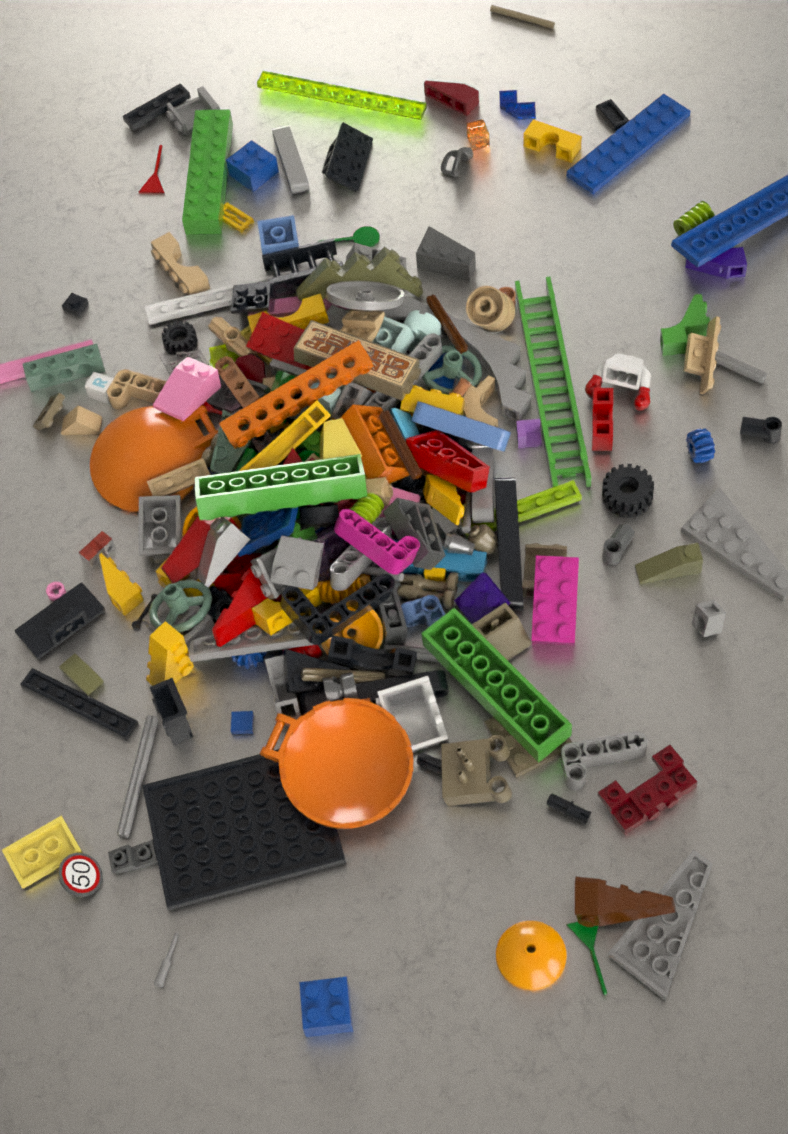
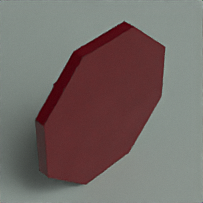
(251, 367)

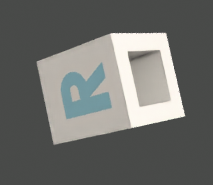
(97, 387)

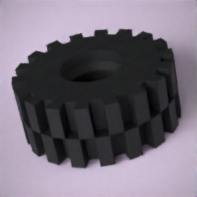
(624, 502)

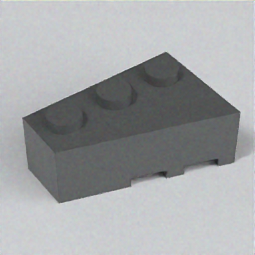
(445, 256)
(417, 520)

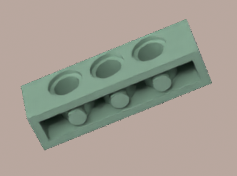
(63, 367)

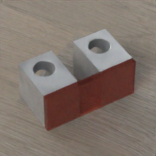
(101, 543)

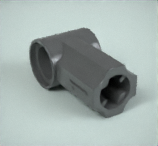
(617, 543)

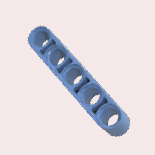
(461, 426)

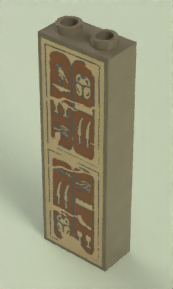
(392, 370)

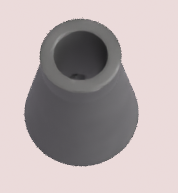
(457, 544)

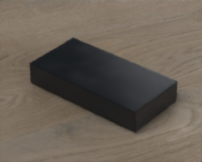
(612, 114)

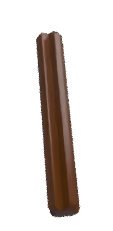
(447, 324)
(400, 445)

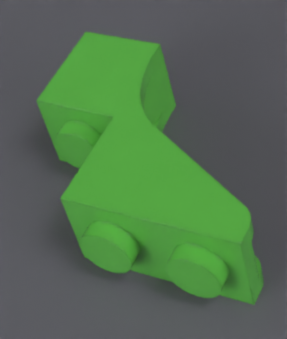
(674, 339)

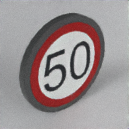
(80, 874)

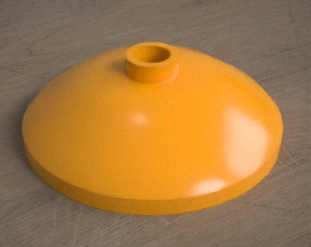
(367, 631)
(533, 969)

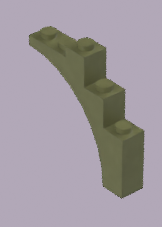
(382, 268)

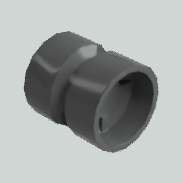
(340, 687)

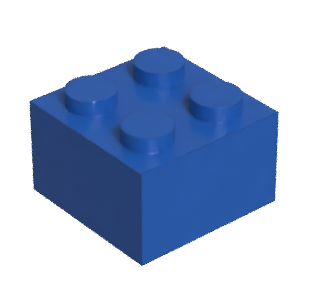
(252, 166)
(326, 1007)

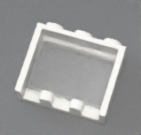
(416, 711)

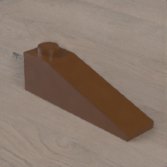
(607, 905)

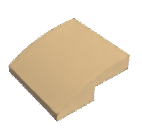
(363, 323)

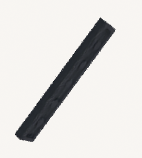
(79, 704)

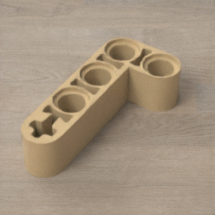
(133, 384)

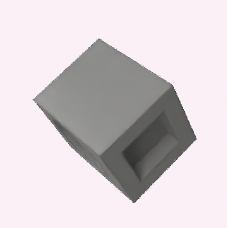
(708, 618)

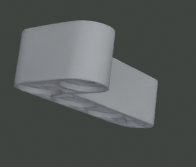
(605, 754)

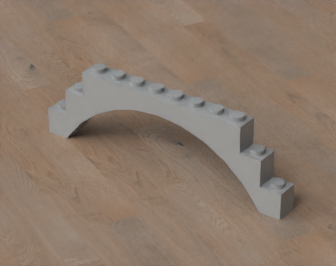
(493, 353)

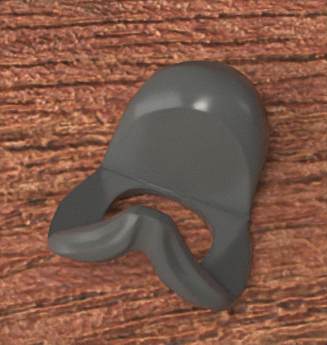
(463, 153)

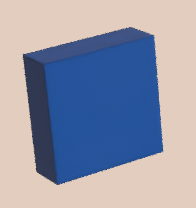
(242, 722)

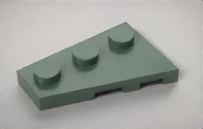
(225, 457)

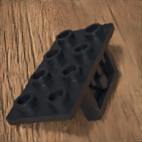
(347, 157)
(59, 620)

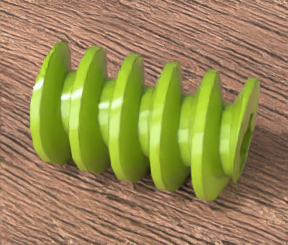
(695, 216)
(369, 507)

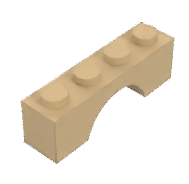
(190, 279)

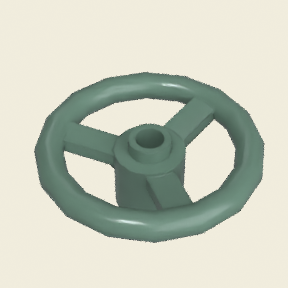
(452, 369)
(179, 604)

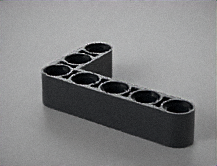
(339, 611)

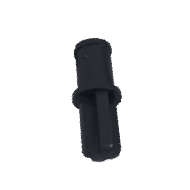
(568, 808)

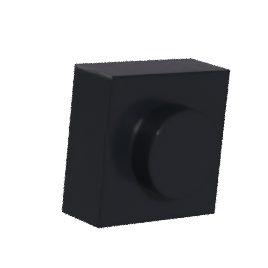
(75, 304)

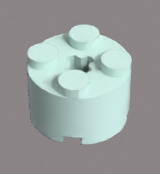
(421, 326)

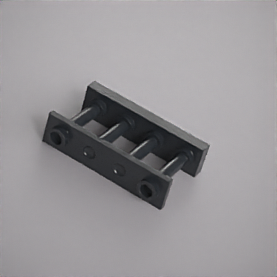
(291, 257)

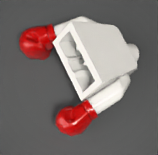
(625, 372)

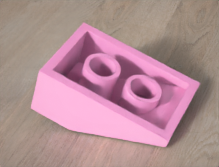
(187, 388)

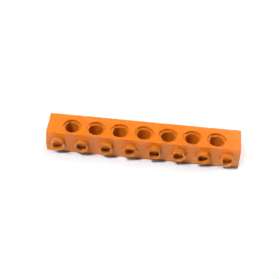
(300, 384)

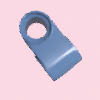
(416, 612)

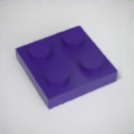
(480, 598)

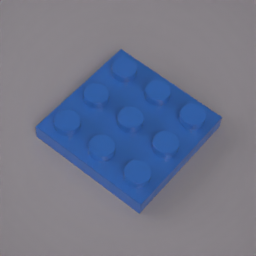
(267, 527)

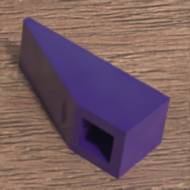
(726, 265)

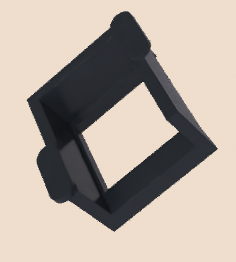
(172, 710)

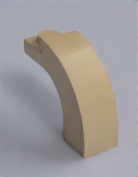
(476, 397)

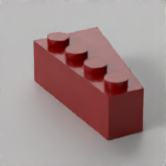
(448, 460)

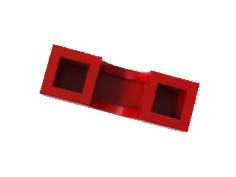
(602, 419)

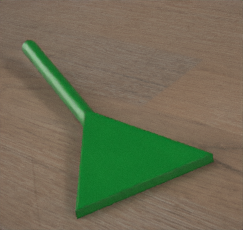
(588, 937)

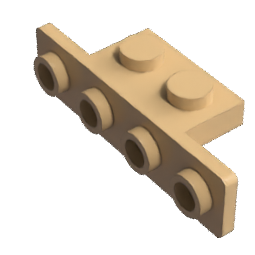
(701, 354)

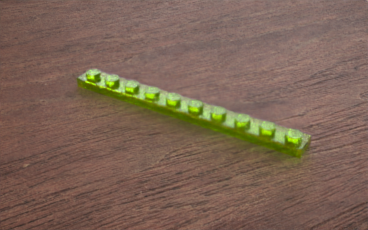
(342, 95)

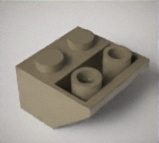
(504, 631)

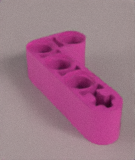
(375, 544)

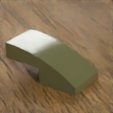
(81, 674)

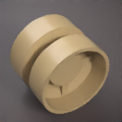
(490, 309)

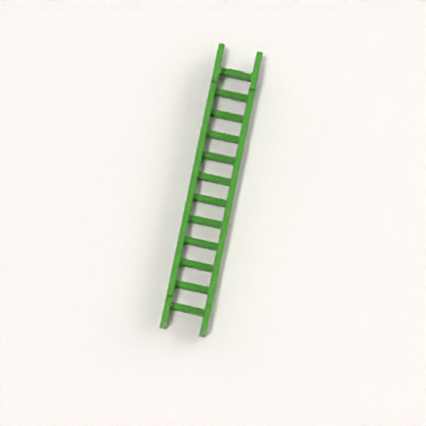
(562, 357)

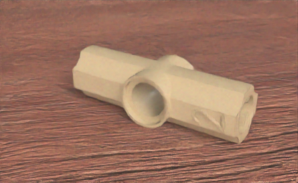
(230, 336)

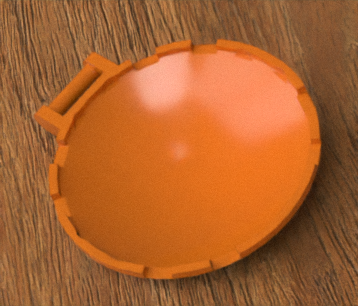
(142, 448)
(343, 762)

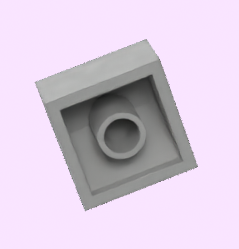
(297, 563)

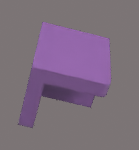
(528, 433)

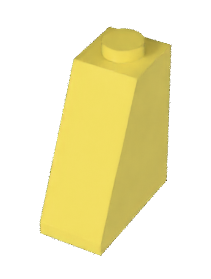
(336, 440)

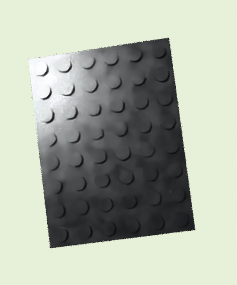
(232, 832)

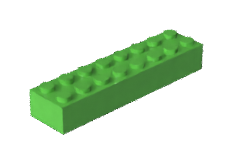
(207, 172)
(280, 487)
(497, 685)

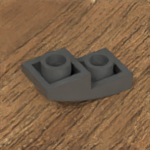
(132, 858)

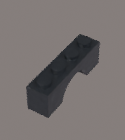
(354, 655)

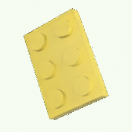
(40, 851)

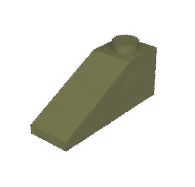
(674, 563)

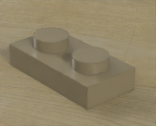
(51, 408)

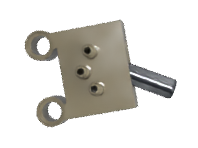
(467, 771)

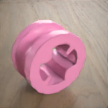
(54, 586)

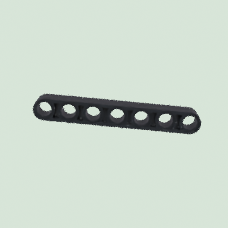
(509, 542)
(370, 689)

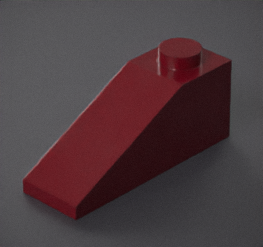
(453, 95)

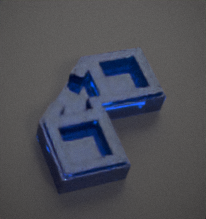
(521, 110)

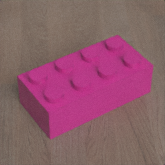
(555, 600)

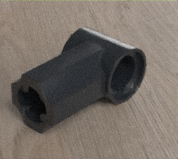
(767, 429)

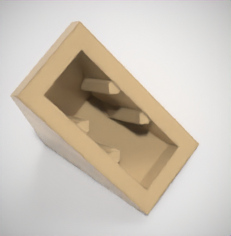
(81, 422)

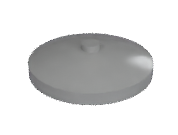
(365, 295)

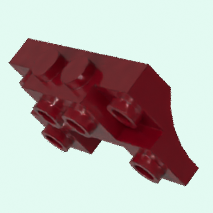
(652, 796)

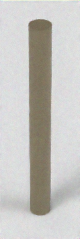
(521, 16)

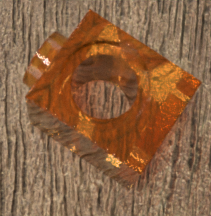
(478, 134)

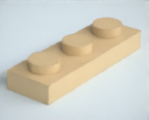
(178, 478)

